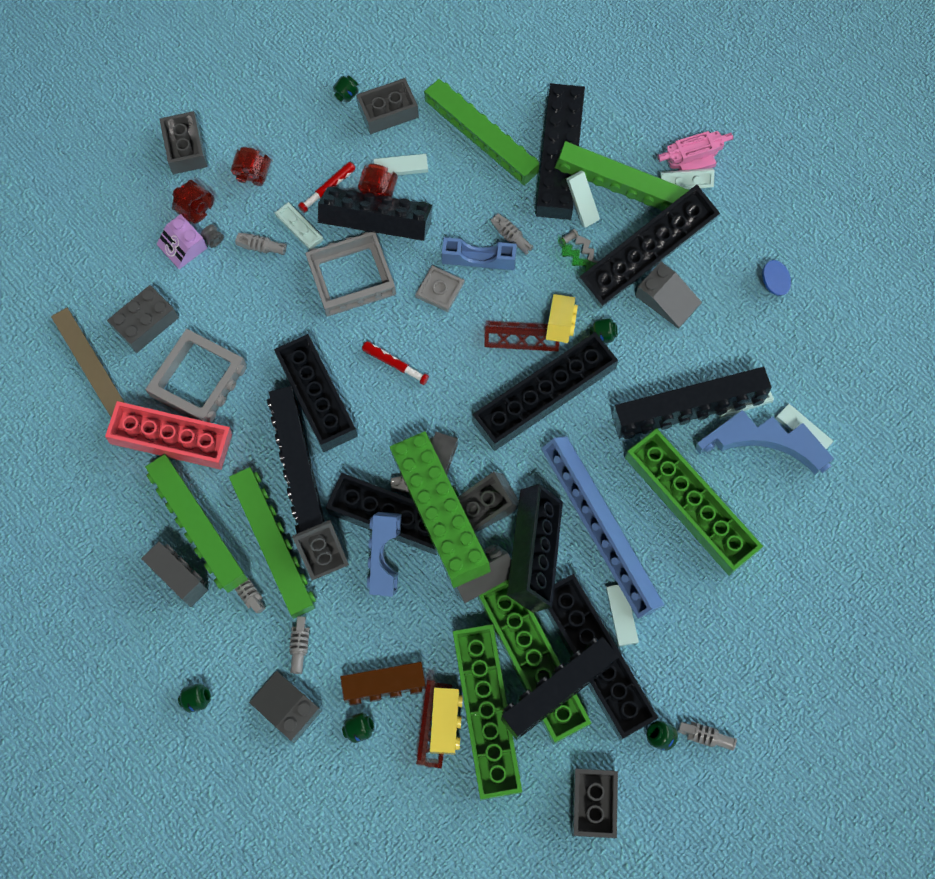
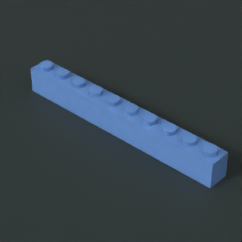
(602, 527)

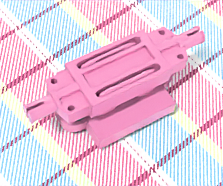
(695, 151)

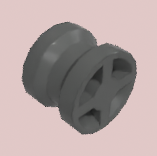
(212, 236)

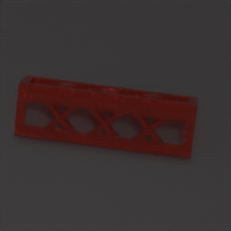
(518, 329)
(426, 724)

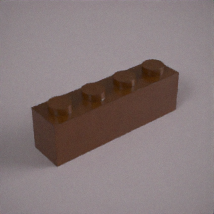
(383, 682)

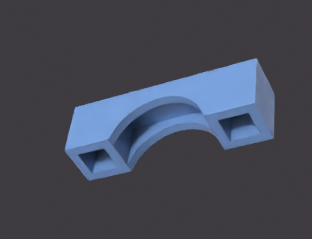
(499, 256)
(382, 578)

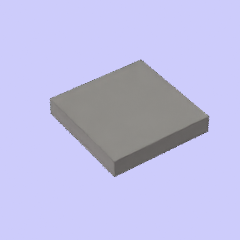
(440, 288)

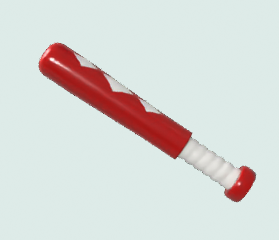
(338, 177)
(394, 362)

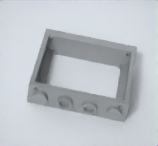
(337, 250)
(217, 398)

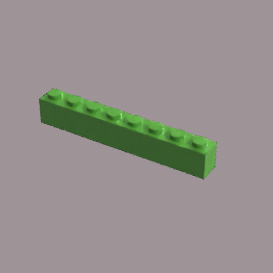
(482, 131)
(618, 177)
(196, 523)
(272, 543)

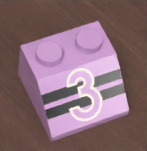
(181, 242)

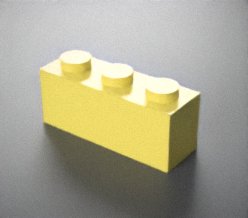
(561, 318)
(445, 721)

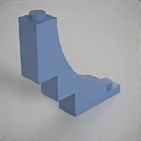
(743, 432)

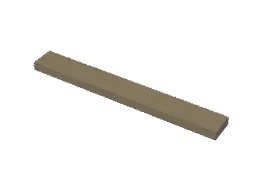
(87, 359)

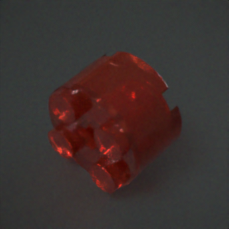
(250, 166)
(377, 180)
(192, 201)

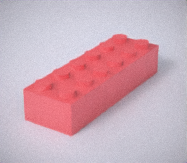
(169, 435)

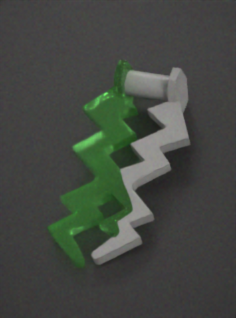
(567, 252)

